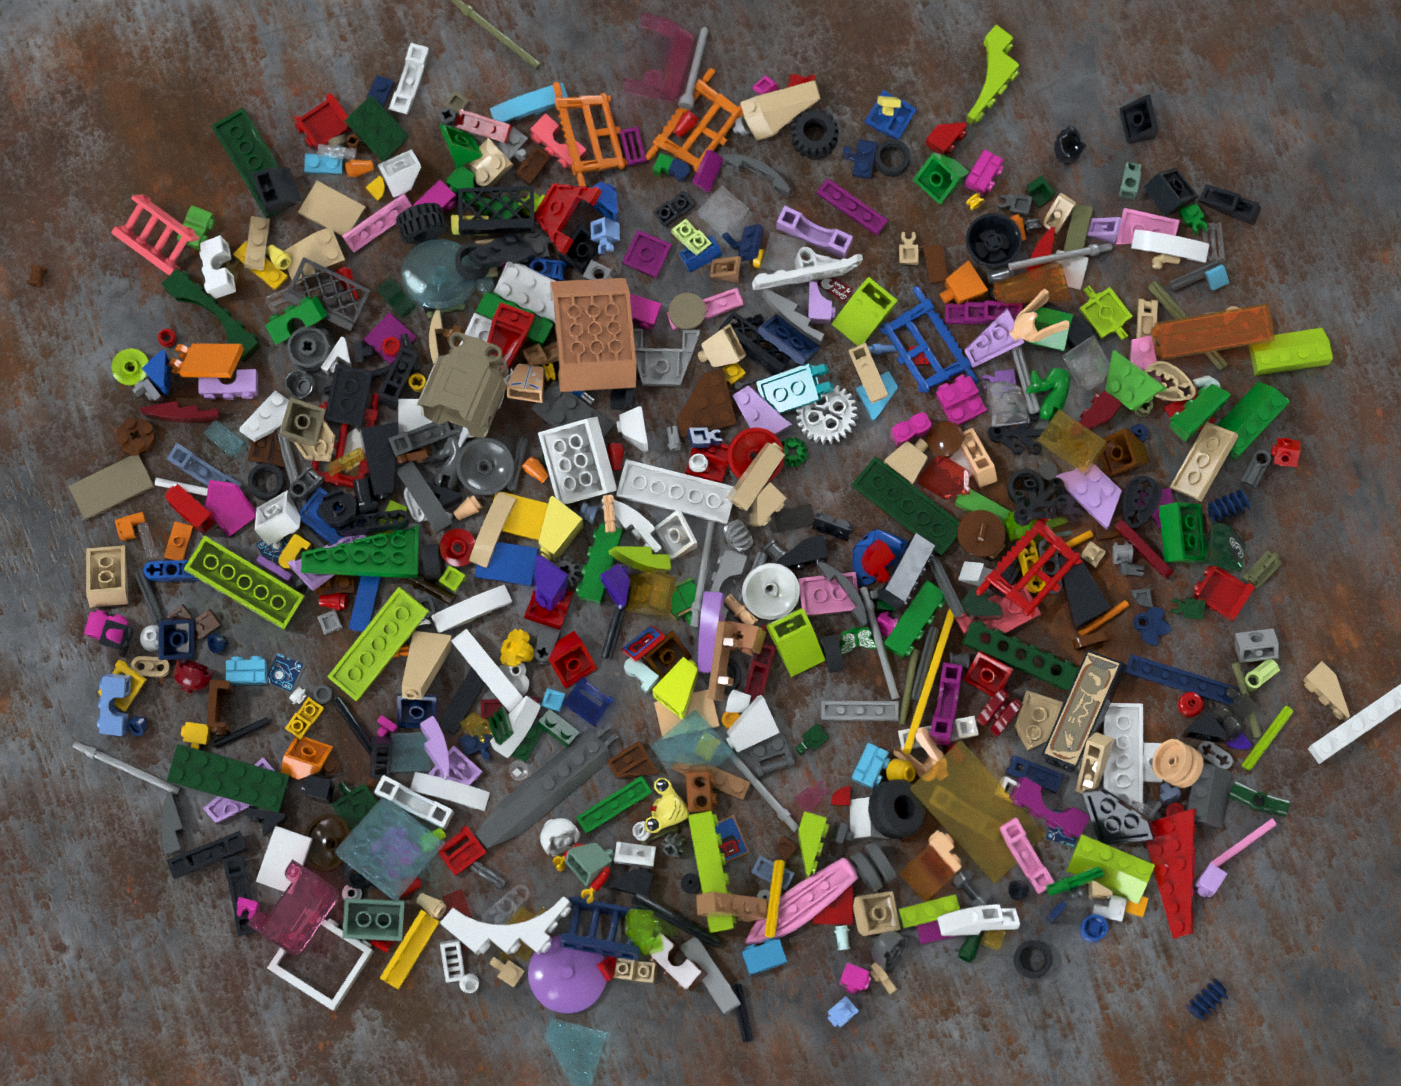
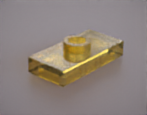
(345, 462)

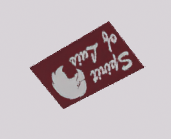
(835, 287)

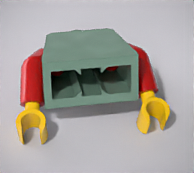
(589, 864)

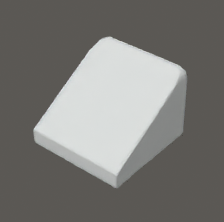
(737, 702)

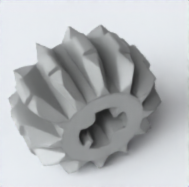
(738, 536)

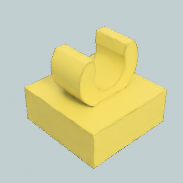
(888, 104)

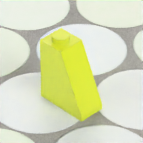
(677, 687)

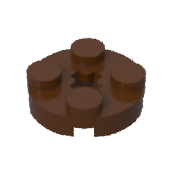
(128, 429)

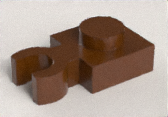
(418, 454)

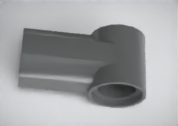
(1255, 470)

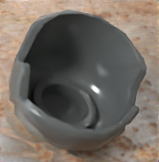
(300, 384)

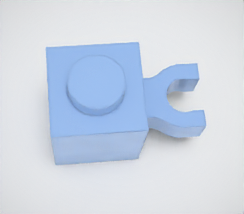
(605, 232)
(842, 1012)

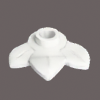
(518, 680)

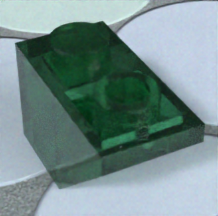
(980, 607)

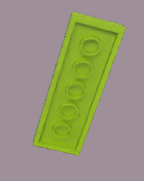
(378, 644)

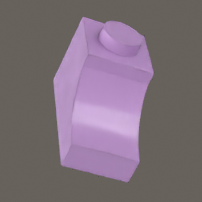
(820, 309)

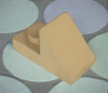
(1059, 213)

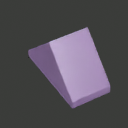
(1104, 229)

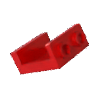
(322, 122)
(1223, 592)

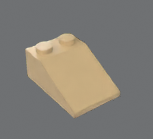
(319, 248)
(106, 576)

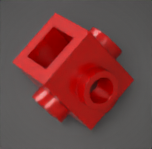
(1285, 452)

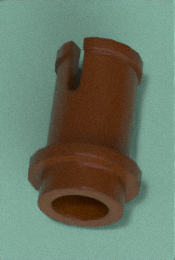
(353, 142)

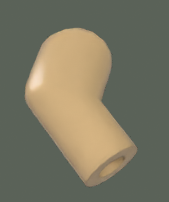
(1163, 258)

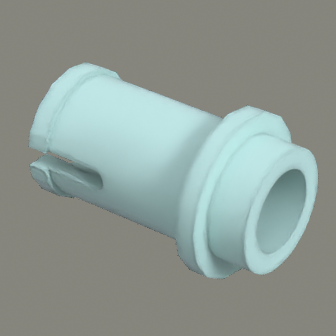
(842, 937)

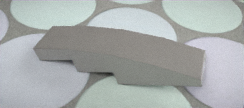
(787, 310)
(714, 979)

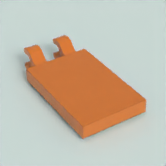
(207, 360)

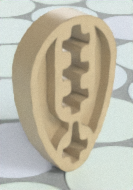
(1178, 378)

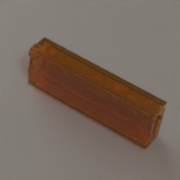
(1213, 331)

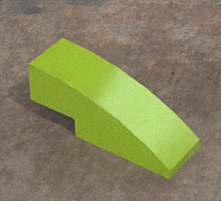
(641, 558)

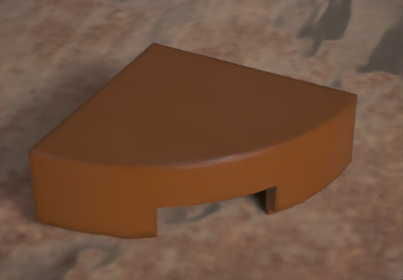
(786, 848)

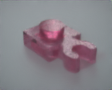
(810, 798)

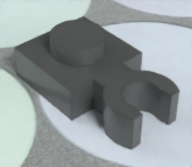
(1018, 205)

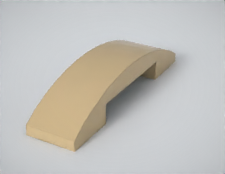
(435, 328)
(491, 529)

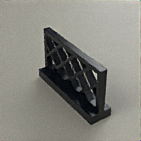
(493, 225)
(333, 315)

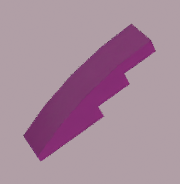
(979, 312)

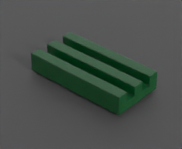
(497, 726)

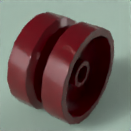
(997, 710)

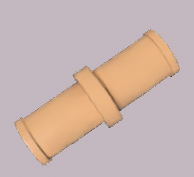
(739, 610)

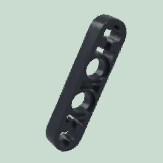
(371, 526)

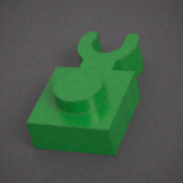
(1193, 217)

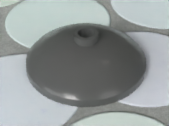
(492, 454)

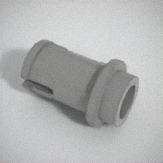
(673, 437)

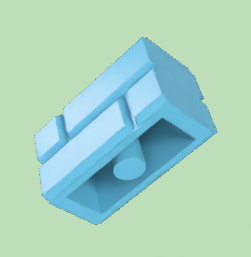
(246, 672)
(870, 766)

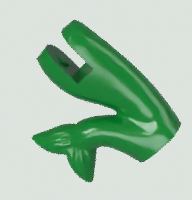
(1058, 380)

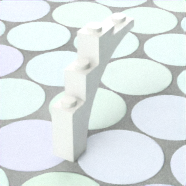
(507, 937)

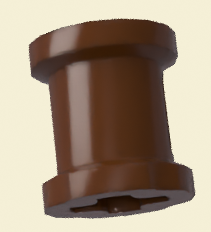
(37, 276)

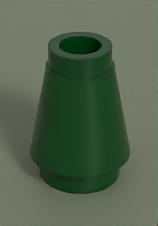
(969, 948)

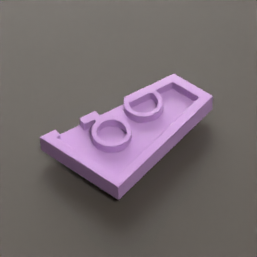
(759, 412)

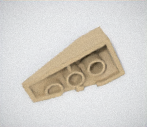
(773, 110)

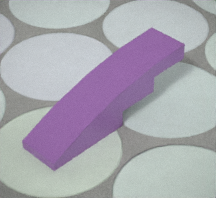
(710, 615)

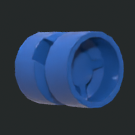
(1093, 928)

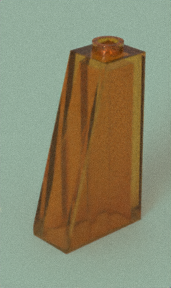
(1027, 285)

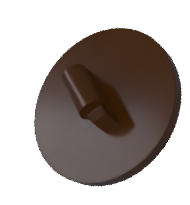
(981, 533)

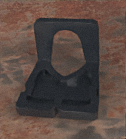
(122, 648)

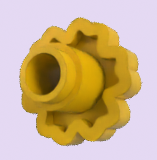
(516, 648)

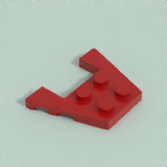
(558, 207)

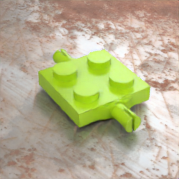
(1105, 313)

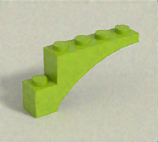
(999, 71)

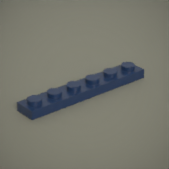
(1178, 679)

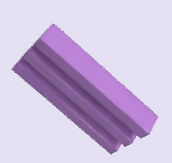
(274, 569)

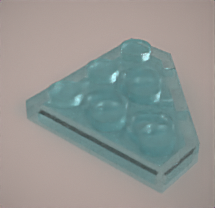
(692, 743)
(576, 1050)

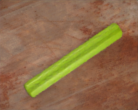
(1267, 738)

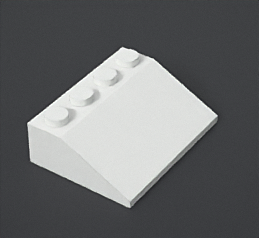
(577, 461)

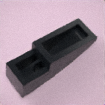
(1230, 204)

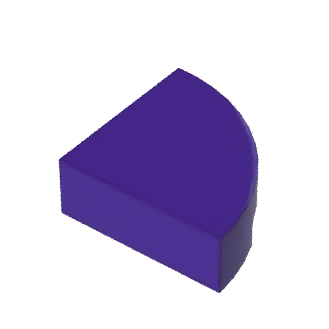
(1239, 743)

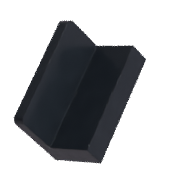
(622, 399)

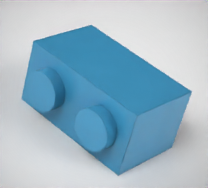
(763, 956)

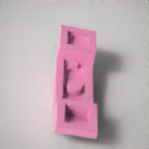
(1025, 855)

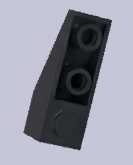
(807, 552)

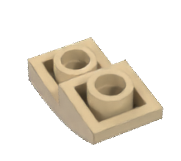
(635, 970)

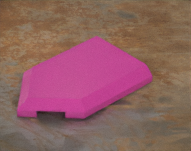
(228, 506)

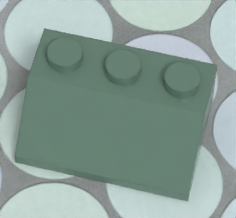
(373, 919)

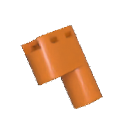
(125, 525)

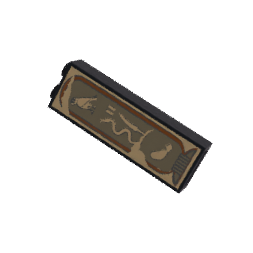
(1083, 710)

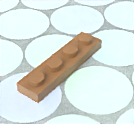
(725, 781)

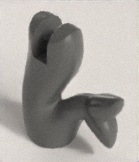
(451, 450)

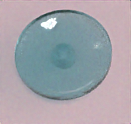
(432, 277)

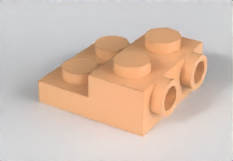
(943, 846)

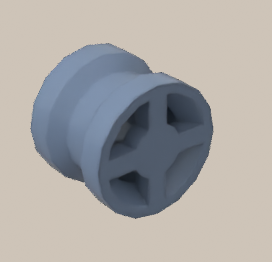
(589, 512)

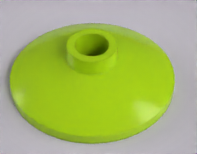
(126, 359)

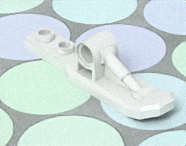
(815, 268)

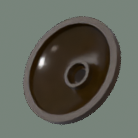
(326, 832)

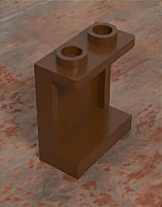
(216, 691)

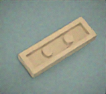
(257, 243)

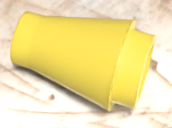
(279, 258)

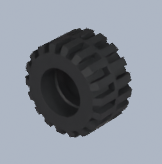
(815, 119)
(421, 223)

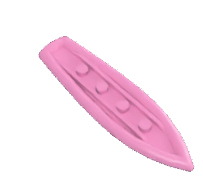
(807, 899)

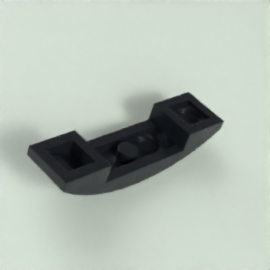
(239, 887)

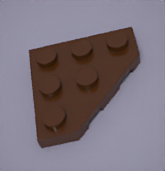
(708, 405)

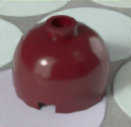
(192, 675)

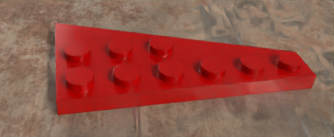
(1174, 868)

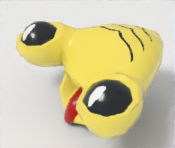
(666, 810)

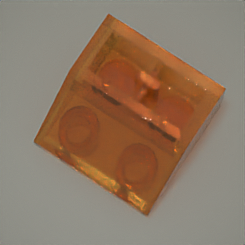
(927, 873)

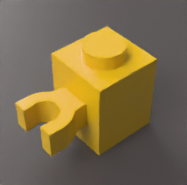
(196, 734)

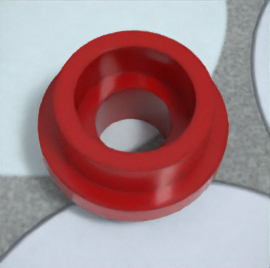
(167, 332)

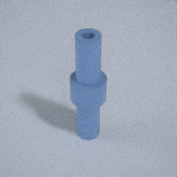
(877, 349)

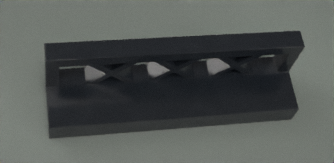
(753, 350)

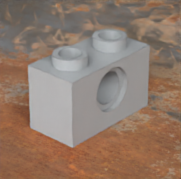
(1256, 645)

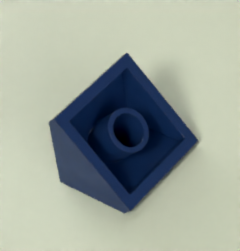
(176, 638)
(415, 711)

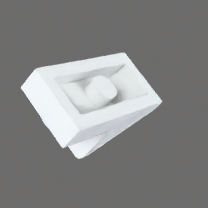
(339, 353)
(974, 573)

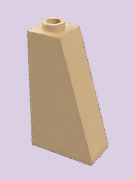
(755, 476)
(423, 662)

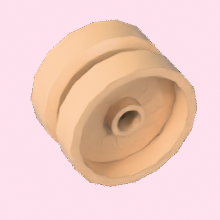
(1177, 763)

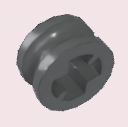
(1032, 225)

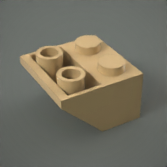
(765, 504)

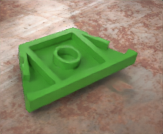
(1130, 383)

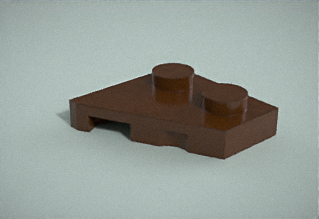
(632, 763)

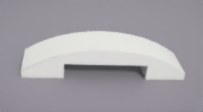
(410, 79)
(1170, 245)
(962, 729)
(450, 791)

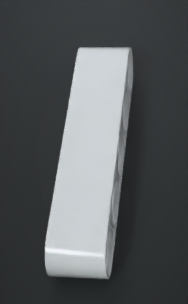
(487, 670)

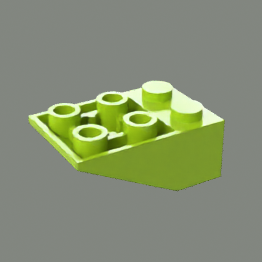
(865, 312)
(796, 642)
(809, 835)

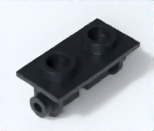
(824, 524)

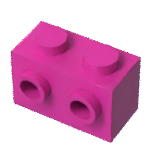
(854, 979)

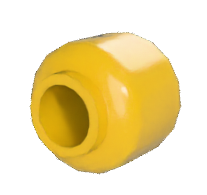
(900, 770)

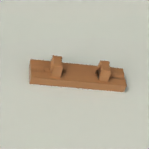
(720, 661)

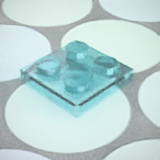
(409, 753)

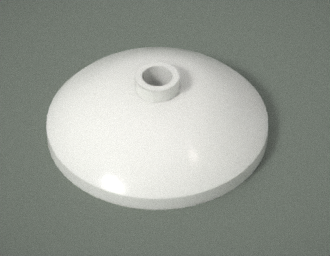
(774, 602)

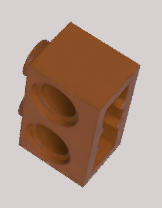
(694, 790)

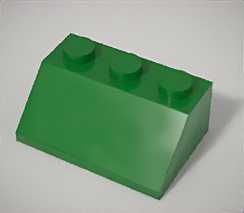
(1198, 411)
(1182, 532)

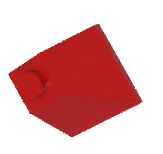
(571, 659)

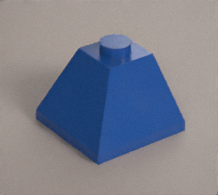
(607, 202)

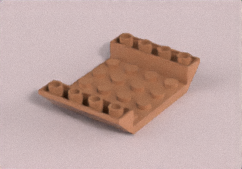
(594, 334)

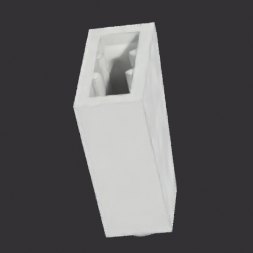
(752, 726)

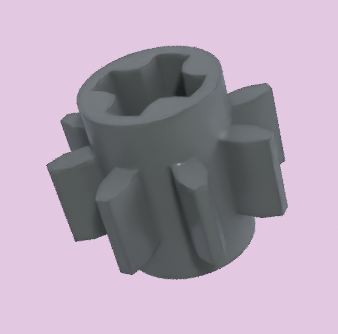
(674, 845)

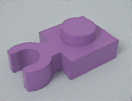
(1005, 375)

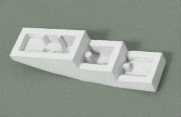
(471, 609)

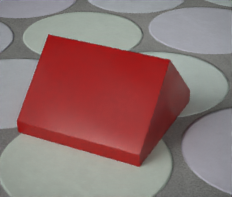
(987, 674)

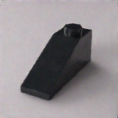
(1079, 329)
(397, 378)

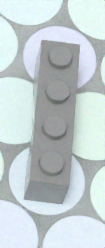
(731, 567)

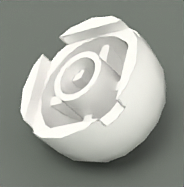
(558, 835)

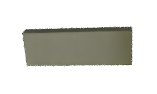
(1078, 227)

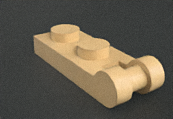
(1146, 320)

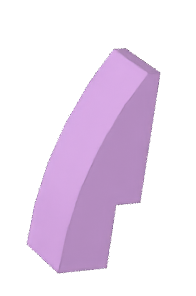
(436, 745)

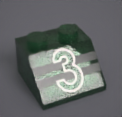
(1224, 547)

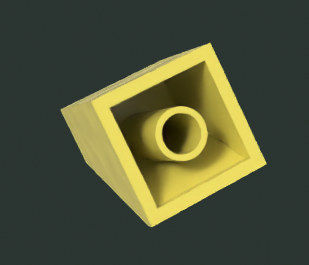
(558, 530)

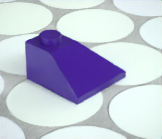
(549, 583)
(617, 584)

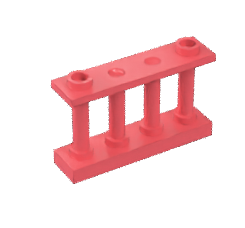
(140, 244)

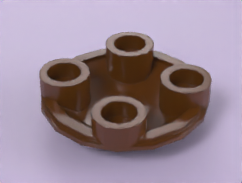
(945, 439)

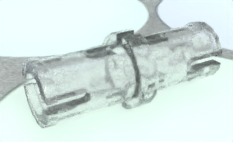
(336, 152)

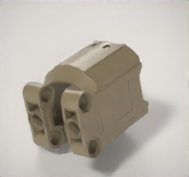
(465, 385)

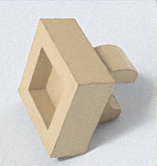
(1092, 554)

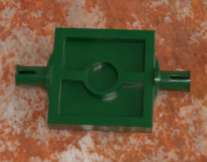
(354, 804)

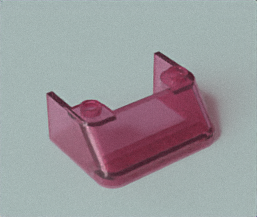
(669, 81)

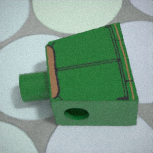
(683, 599)

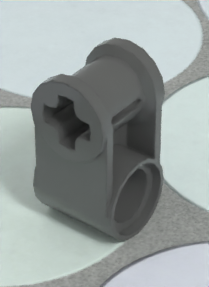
(308, 481)
(545, 643)

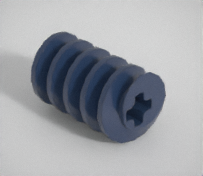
(1228, 505)
(1207, 1000)

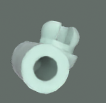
(1204, 381)

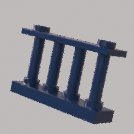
(590, 943)

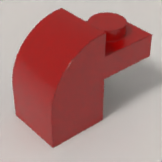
(875, 559)

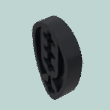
(1131, 494)

